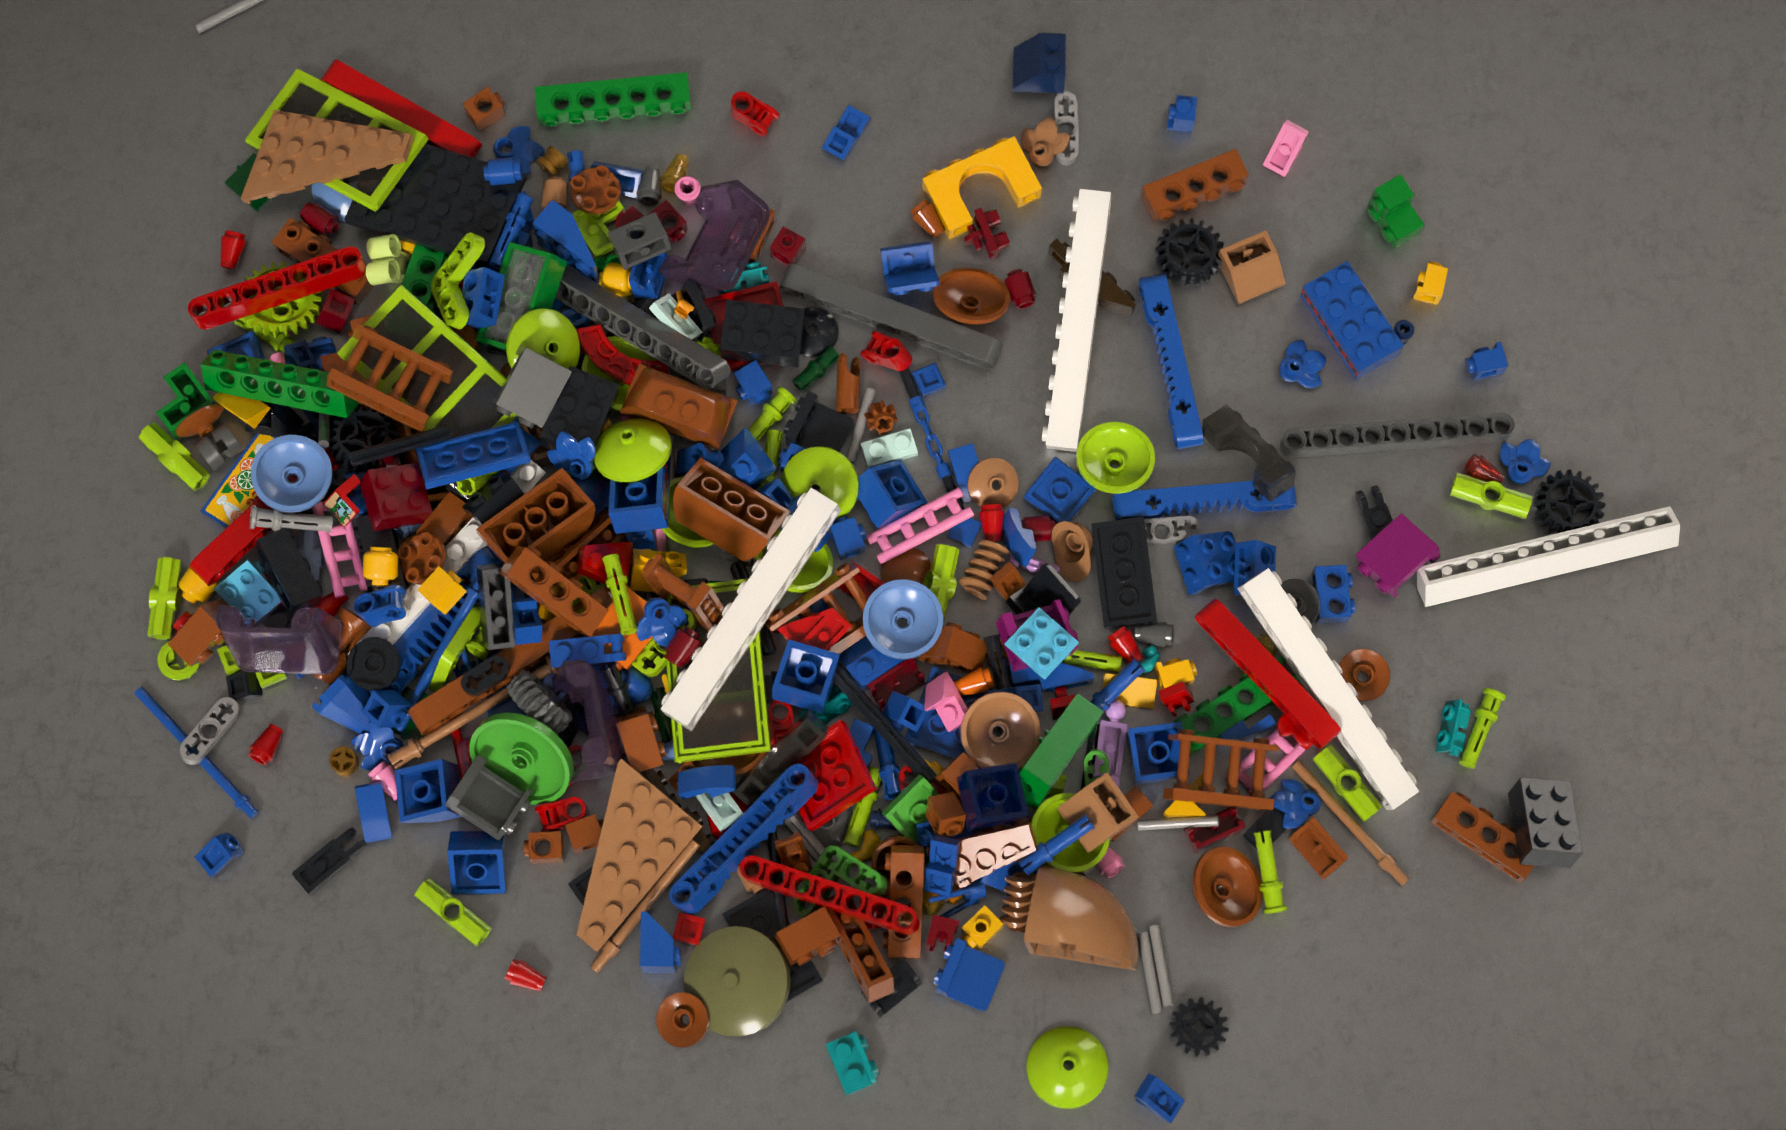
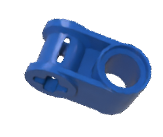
(689, 456)
(380, 607)

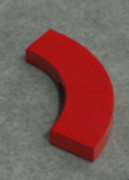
(608, 358)

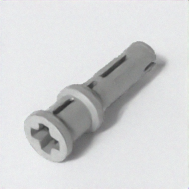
(278, 519)

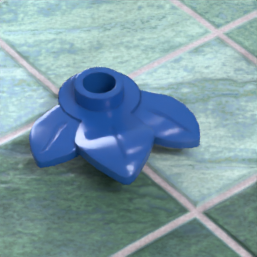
(520, 146)
(1304, 362)
(572, 453)
(1526, 458)
(662, 624)
(374, 745)
(1292, 802)

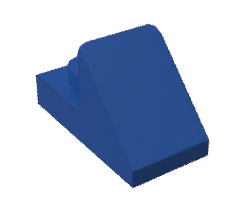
(1159, 1098)

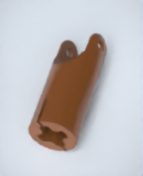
(847, 385)

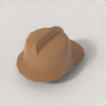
(1072, 550)

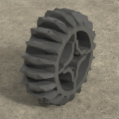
(539, 701)

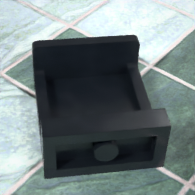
(492, 498)

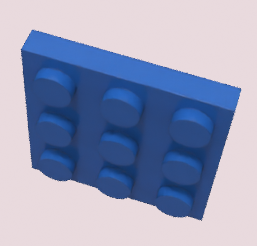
(932, 732)

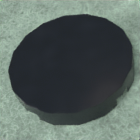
(374, 664)

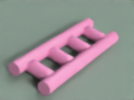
(926, 511)
(331, 557)
(1274, 771)

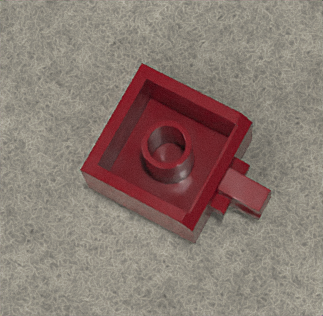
(395, 495)

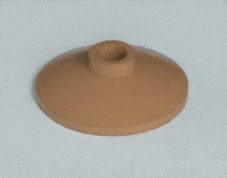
(981, 480)

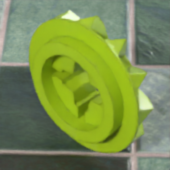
(165, 663)

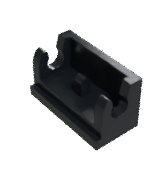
(904, 984)

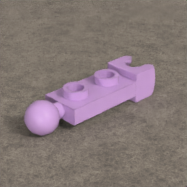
(1112, 740)

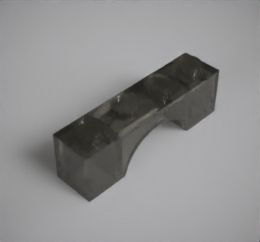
(1229, 431)
(786, 752)

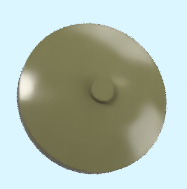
(739, 980)

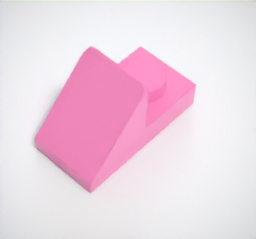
(1286, 148)
(945, 698)

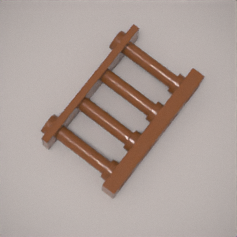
(389, 404)
(843, 574)
(700, 599)
(1206, 793)

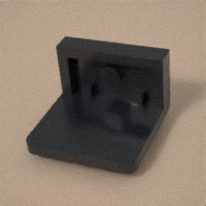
(701, 315)
(817, 425)
(1042, 591)

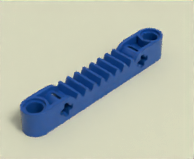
(1156, 295)
(1135, 503)
(433, 623)
(742, 838)

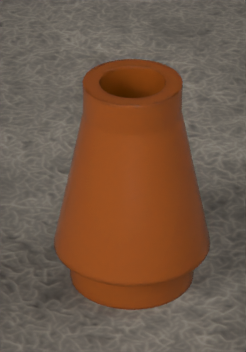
(927, 218)

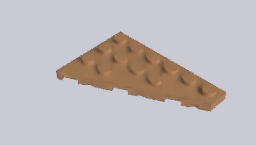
(313, 150)
(635, 847)

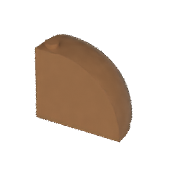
(1079, 921)

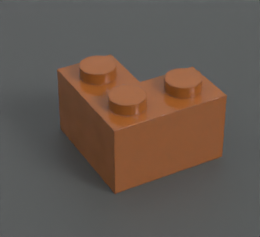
(199, 635)
(957, 649)
(639, 739)
(808, 937)

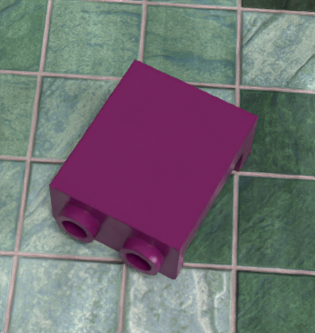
(1396, 555)
(1009, 624)

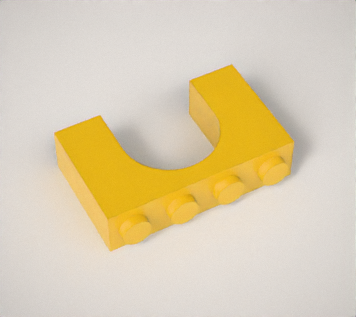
(1003, 160)

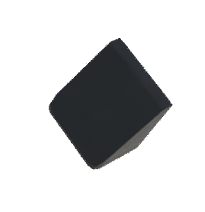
(243, 686)

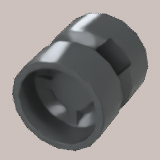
(211, 453)

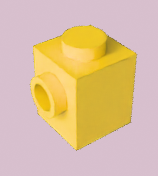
(442, 589)
(981, 928)

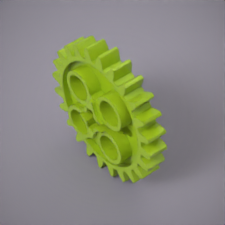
(296, 311)

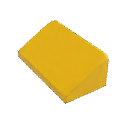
(246, 409)
(1138, 694)

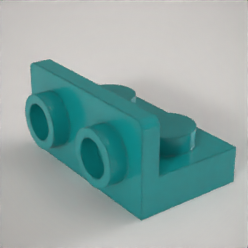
(852, 1063)

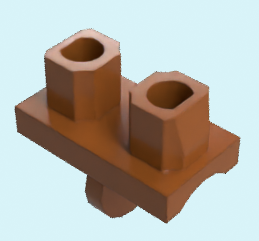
(793, 853)

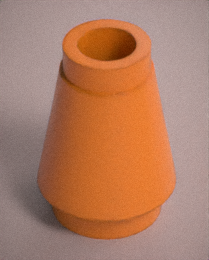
(975, 682)

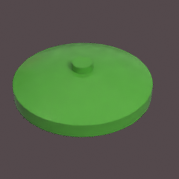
(524, 755)

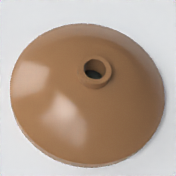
(1018, 730)

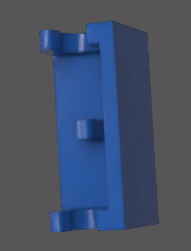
(646, 279)

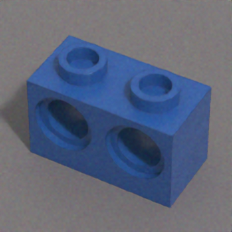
(482, 295)
(1251, 559)
(1333, 594)

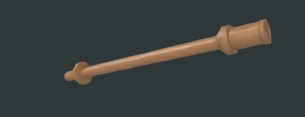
(416, 747)

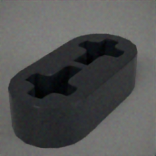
(488, 681)

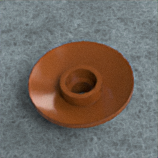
(200, 421)
(1372, 666)
(670, 1019)

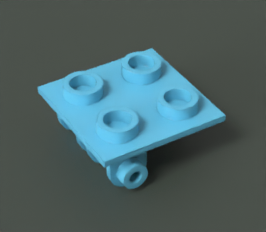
(249, 591)
(1041, 643)

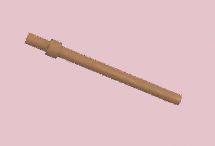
(1386, 861)
(612, 946)

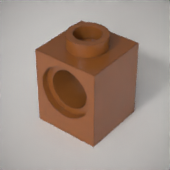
(480, 118)
(945, 814)
(584, 833)
(556, 851)

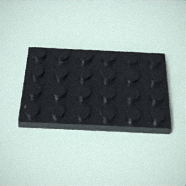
(440, 203)

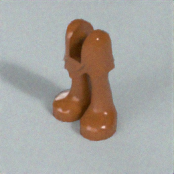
(353, 630)

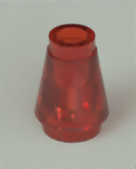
(1482, 469)

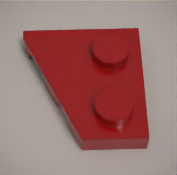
(591, 563)
(817, 630)

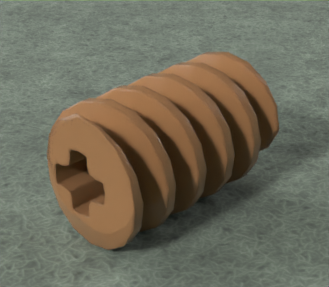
(982, 568)
(1018, 900)

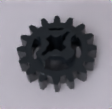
(1199, 1015)

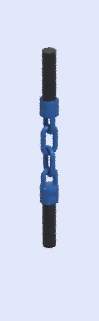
(918, 405)

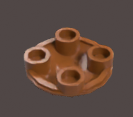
(595, 190)
(421, 557)
(907, 566)

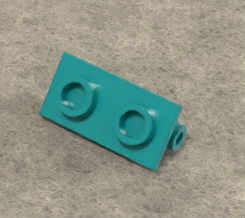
(752, 275)
(837, 704)
(1454, 716)

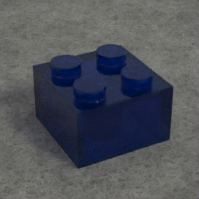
(992, 796)

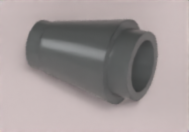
(649, 188)
(1155, 634)

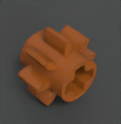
(881, 417)

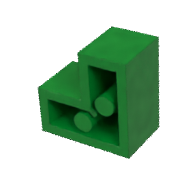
(1393, 211)
(190, 398)

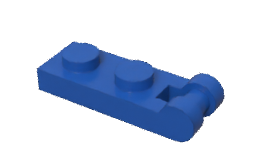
(587, 649)

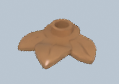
(1044, 138)

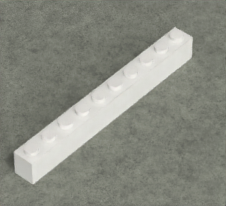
(1078, 320)
(458, 553)
(1548, 556)
(750, 609)
(1325, 684)

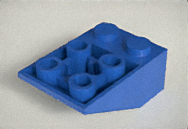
(559, 233)

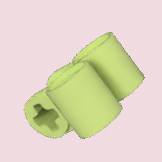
(388, 260)

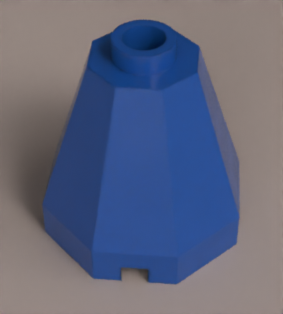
(344, 704)

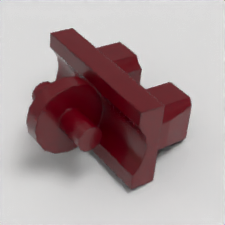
(984, 222)

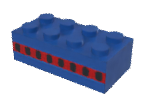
(1351, 320)
(641, 503)

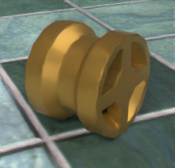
(552, 161)
(341, 756)

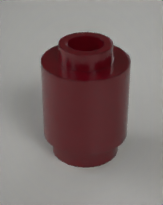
(320, 219)
(1020, 288)
(1041, 527)
(682, 646)

